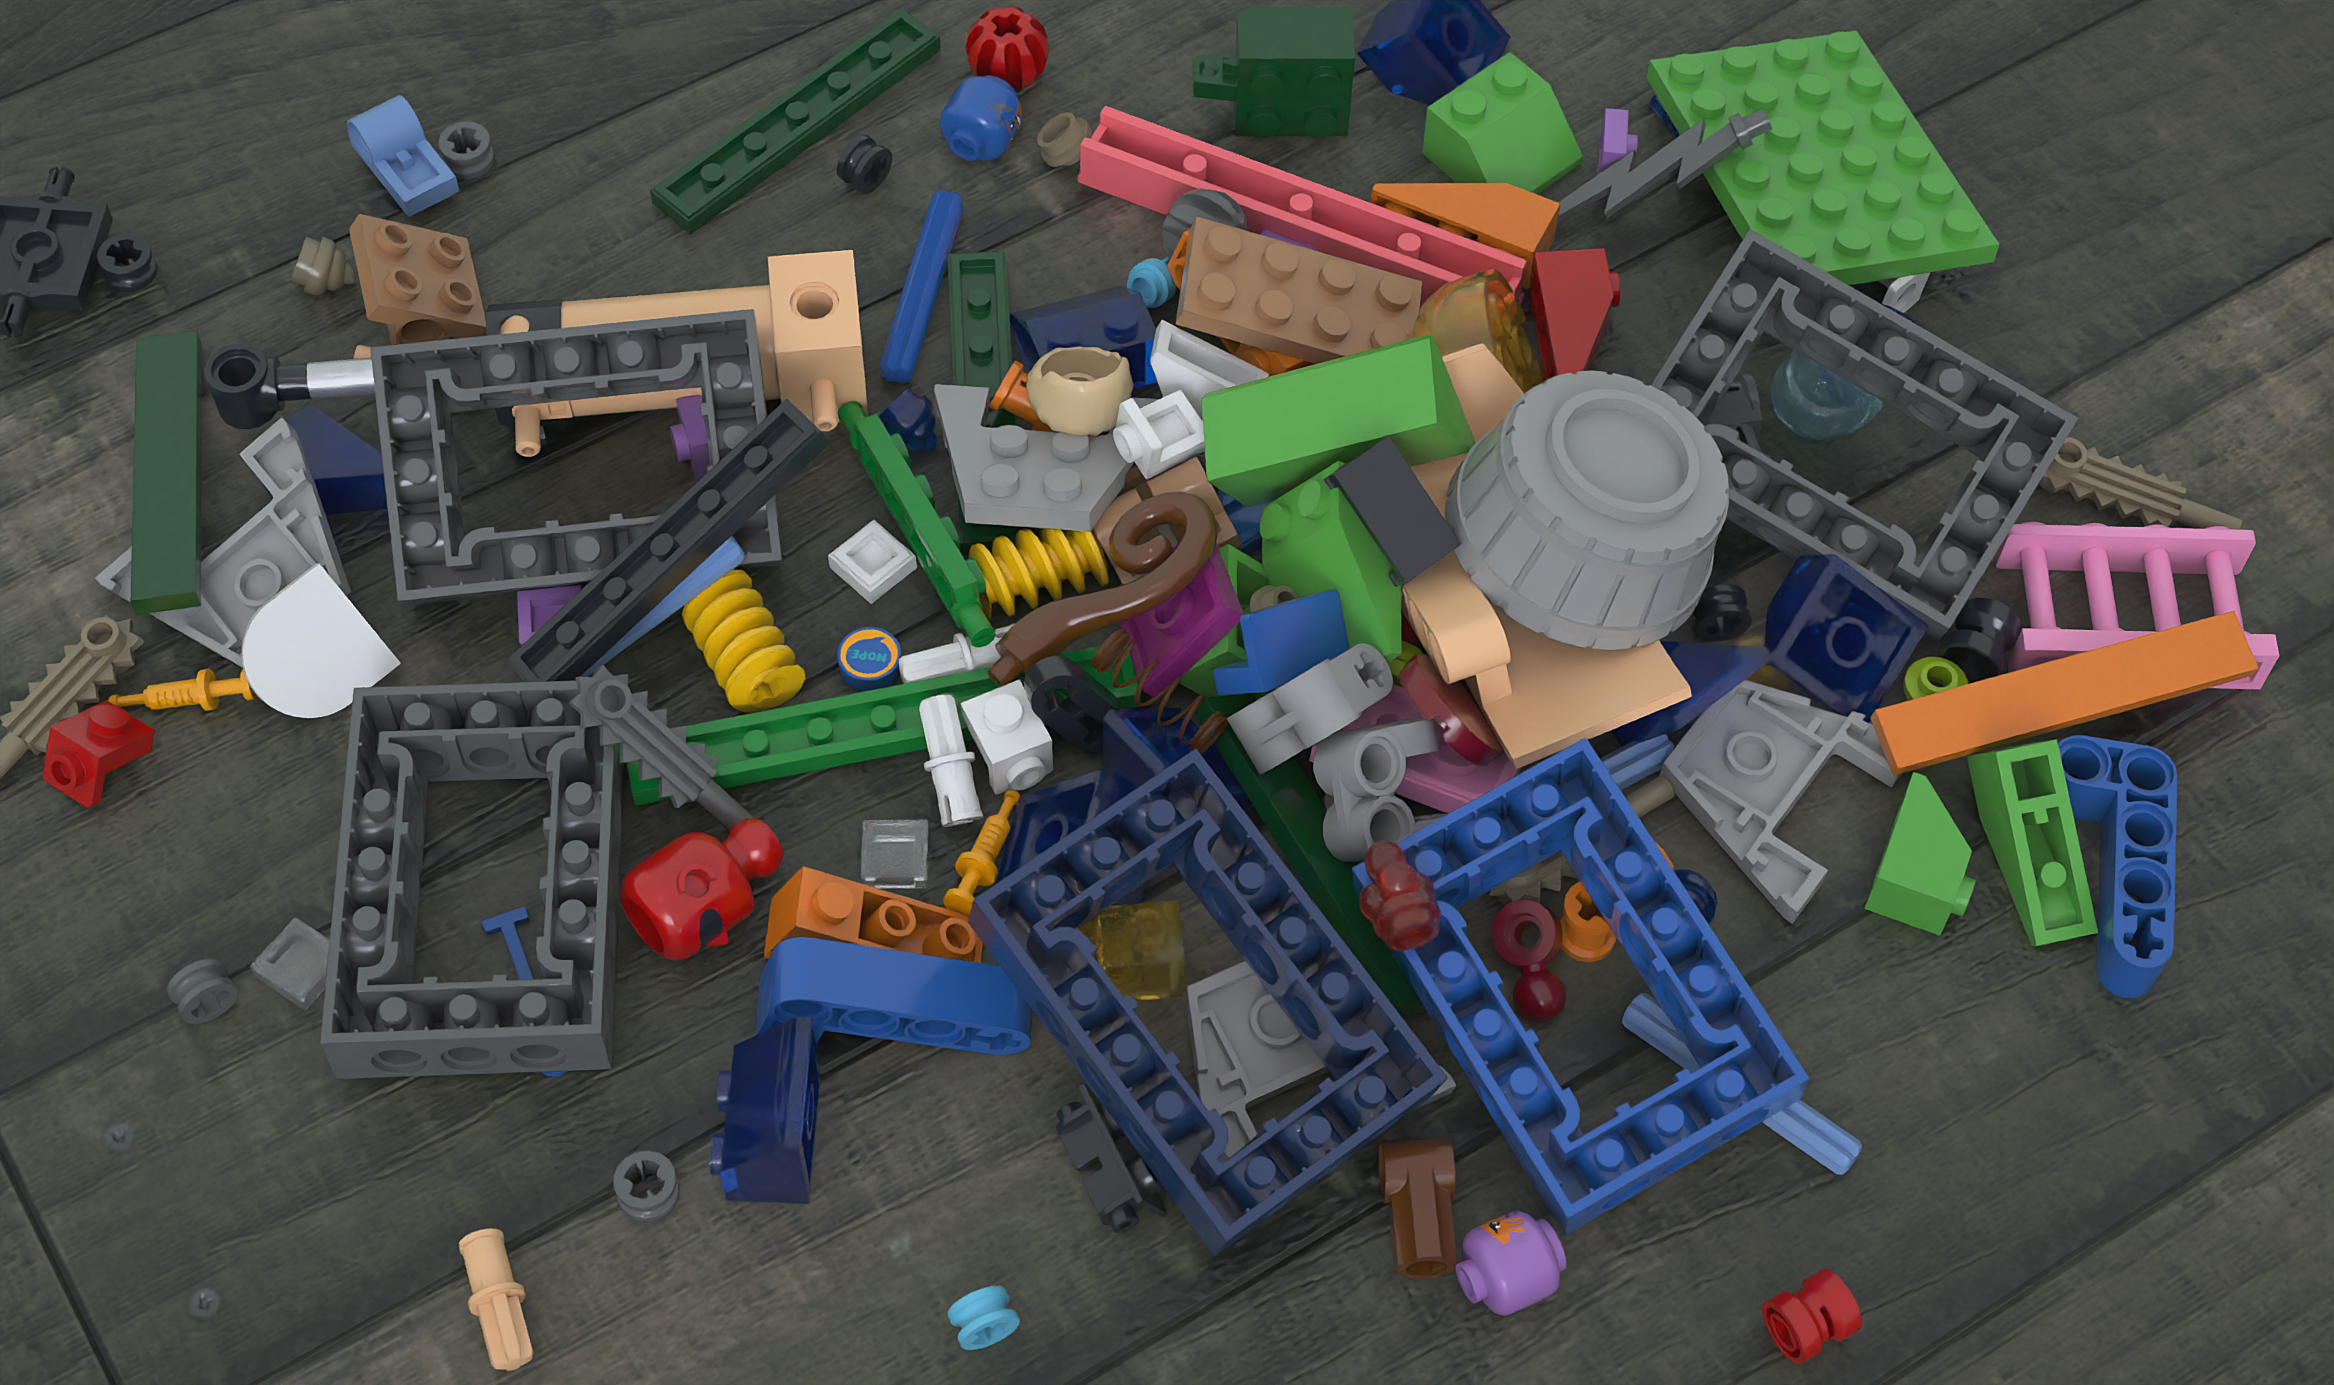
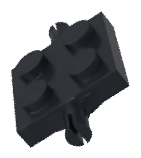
(48, 250)

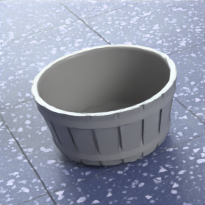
(1591, 511)

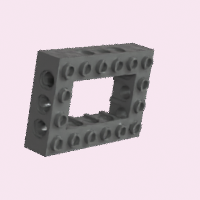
(1904, 367)
(429, 380)
(460, 732)

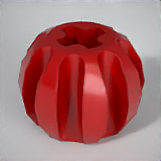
(1008, 46)

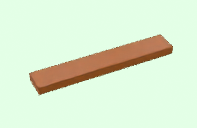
(2063, 693)

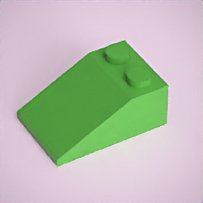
(1319, 545)

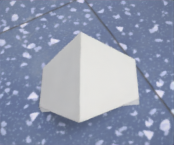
(1195, 365)

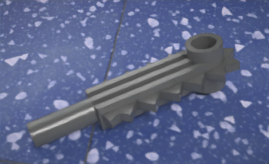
(661, 752)

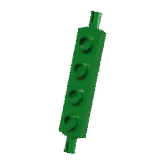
(912, 507)

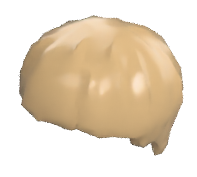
(1079, 389)

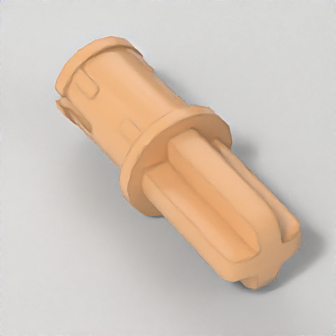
(496, 1299)

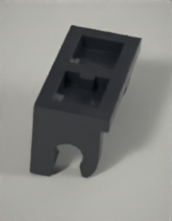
(1395, 510)

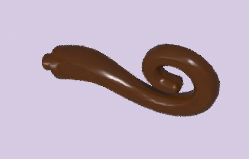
(1062, 622)

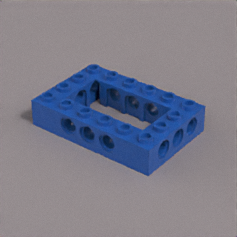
(1742, 1057)

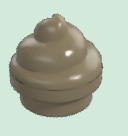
(322, 267)

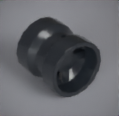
(1982, 637)

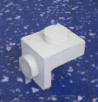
(1159, 433)
(1009, 737)

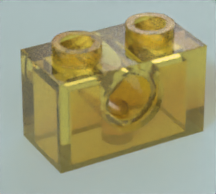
(1140, 948)

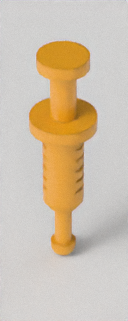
(202, 690)
(978, 865)

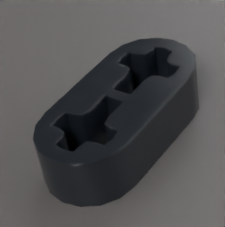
(1067, 714)

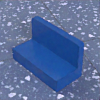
(1285, 643)

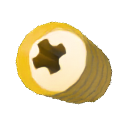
(1038, 564)
(743, 644)

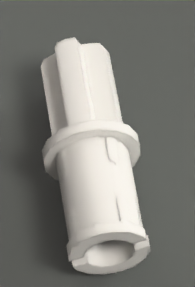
(950, 658)
(949, 761)

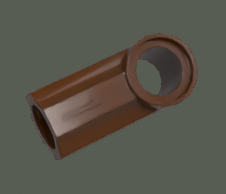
(1419, 1187)

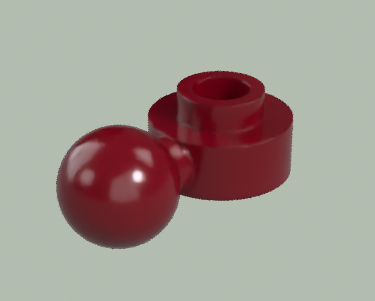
(1538, 992)

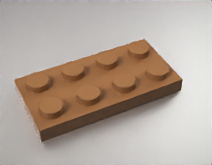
(1290, 296)

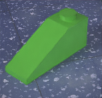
(2034, 838)

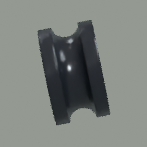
(864, 164)
(117, 250)
(1722, 613)

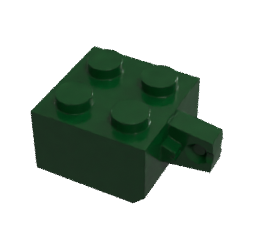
(1286, 73)

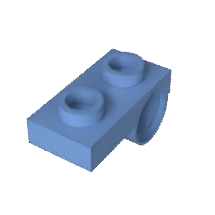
(400, 156)

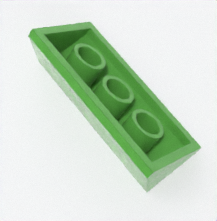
(1297, 423)

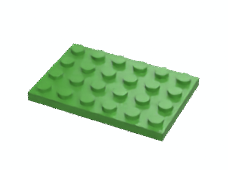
(1843, 168)

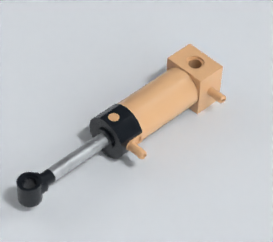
(804, 333)

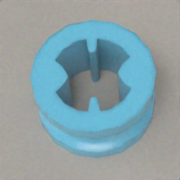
(983, 1317)

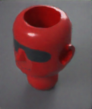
(698, 887)

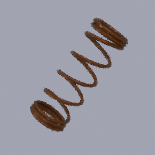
(1112, 652)

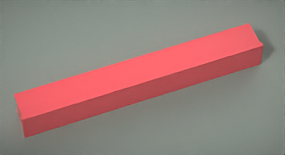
(1159, 165)

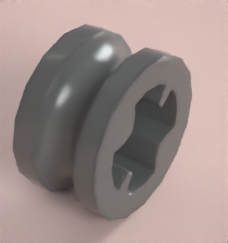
(463, 135)
(202, 991)
(639, 1165)

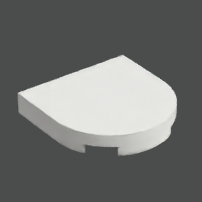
(312, 648)

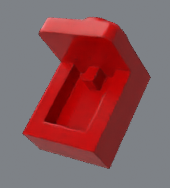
(92, 746)

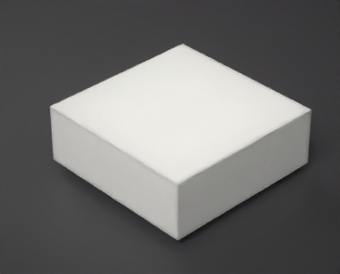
(872, 561)

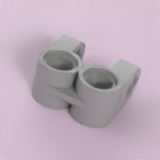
(1312, 706)
(1361, 774)

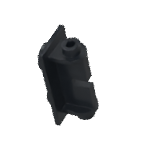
(1125, 1180)

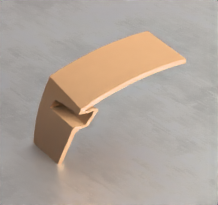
(1526, 684)

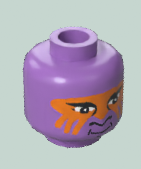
(1511, 1263)

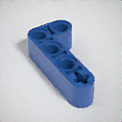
(2125, 867)
(893, 996)

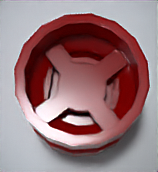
(1812, 1316)

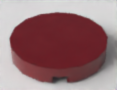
(1452, 709)

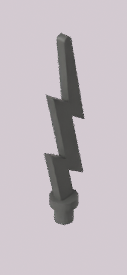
(1686, 151)

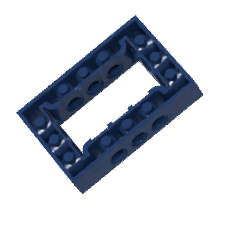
(1285, 939)

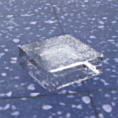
(895, 853)
(295, 963)

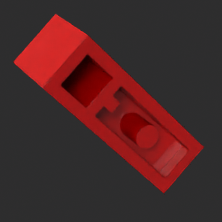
(1571, 307)

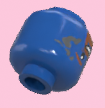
(981, 116)

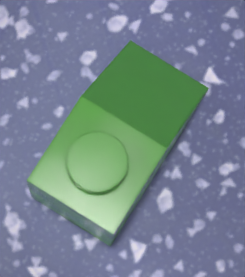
(1922, 863)

